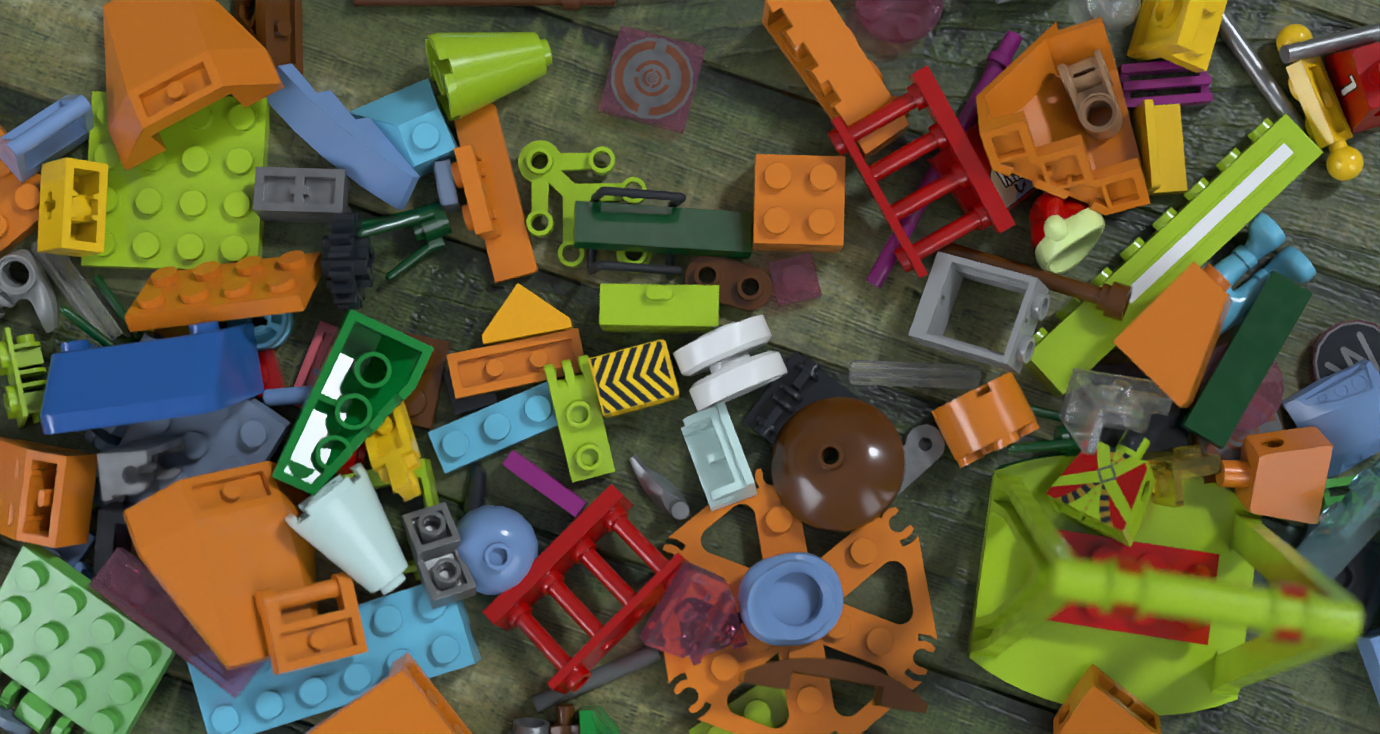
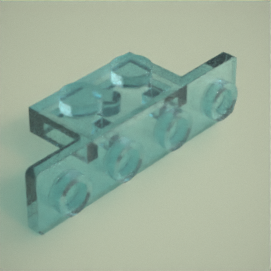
(1345, 525)

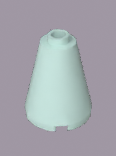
(353, 531)

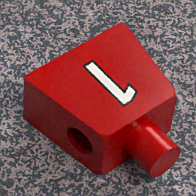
(1357, 84)

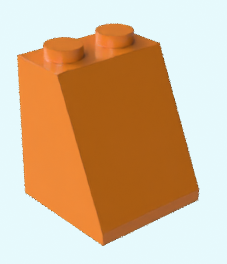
(1179, 332)

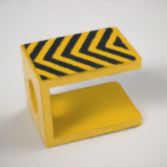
(634, 378)

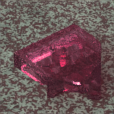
(694, 616)

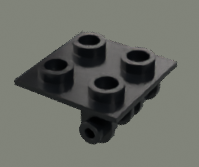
(789, 394)

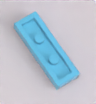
(494, 428)

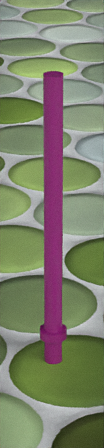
(998, 61)

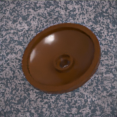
(854, 487)

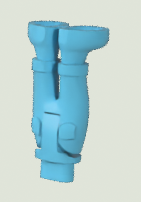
(1263, 239)

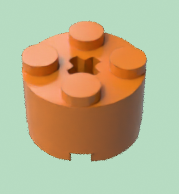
(985, 419)

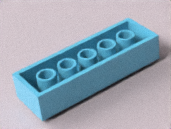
(392, 626)

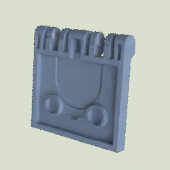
(213, 440)

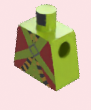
(1107, 488)

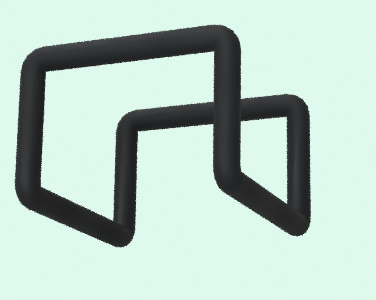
(670, 271)

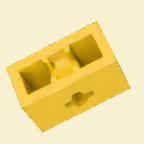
(72, 207)

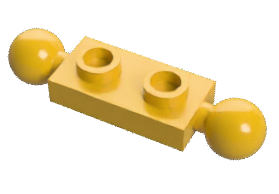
(1323, 112)

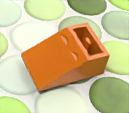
(46, 493)

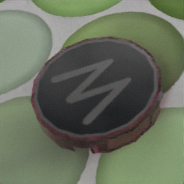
(1344, 346)

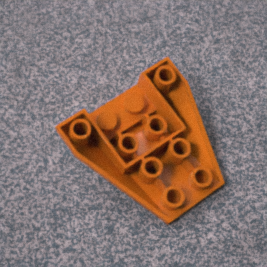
(172, 62)
(218, 544)

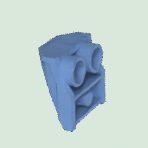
(1344, 411)

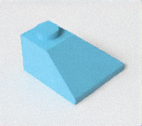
(413, 125)

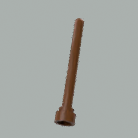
(1109, 298)

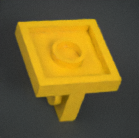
(1177, 32)

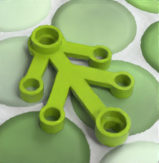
(571, 192)

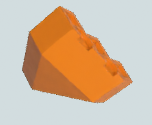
(1036, 133)

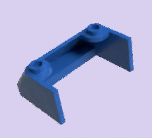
(150, 378)

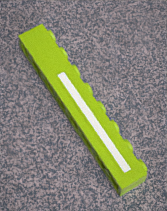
(1190, 235)

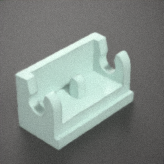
(718, 457)

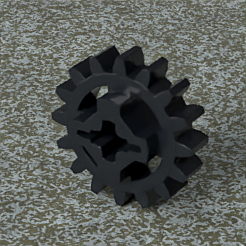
(347, 261)

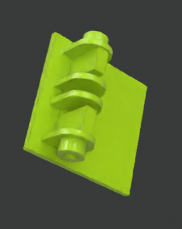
(14, 357)

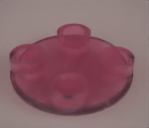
(899, 19)

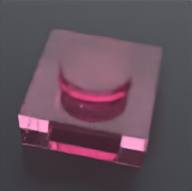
(794, 279)

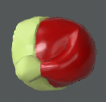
(1062, 231)

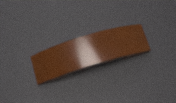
(887, 691)

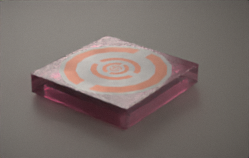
(652, 79)

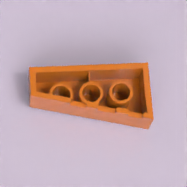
(832, 65)

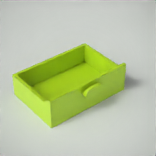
(659, 308)

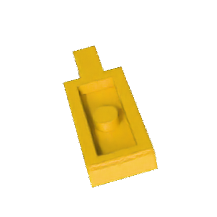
(396, 453)

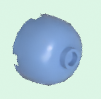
(496, 547)

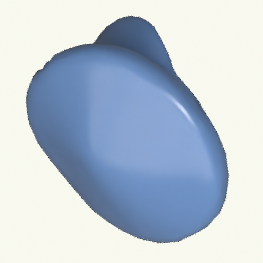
(790, 599)

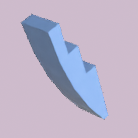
(343, 140)

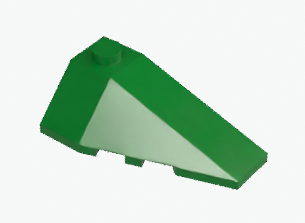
(354, 391)

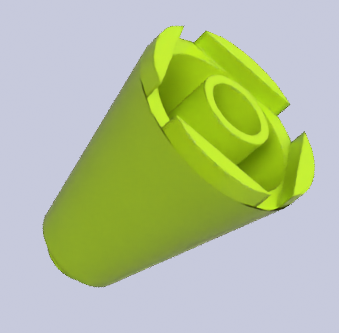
(483, 67)

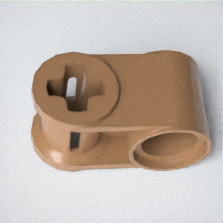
(1088, 88)

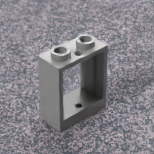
(941, 295)

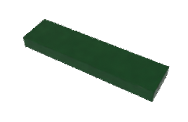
(662, 229)
(1246, 359)

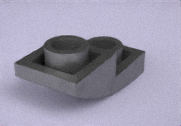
(434, 549)

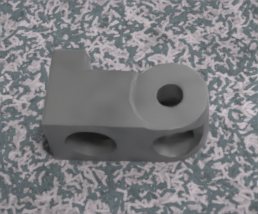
(922, 448)

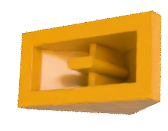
(524, 317)

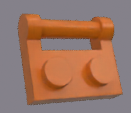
(313, 638)

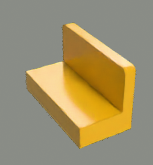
(1160, 147)

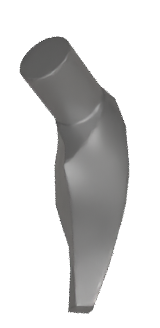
(660, 490)

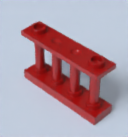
(943, 134)
(546, 578)

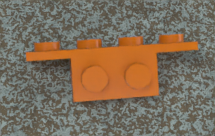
(492, 194)

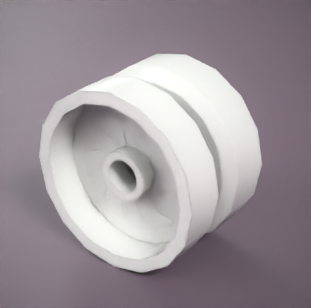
(728, 358)

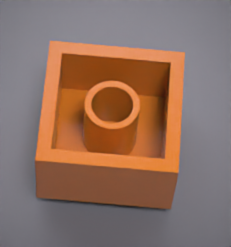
(798, 203)

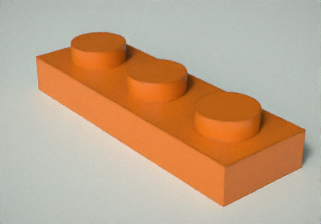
(512, 363)

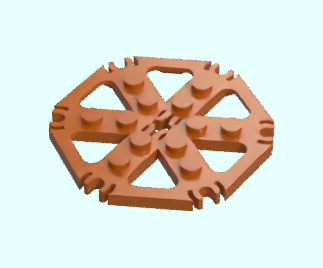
(855, 633)

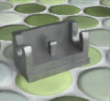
(300, 194)
(136, 464)

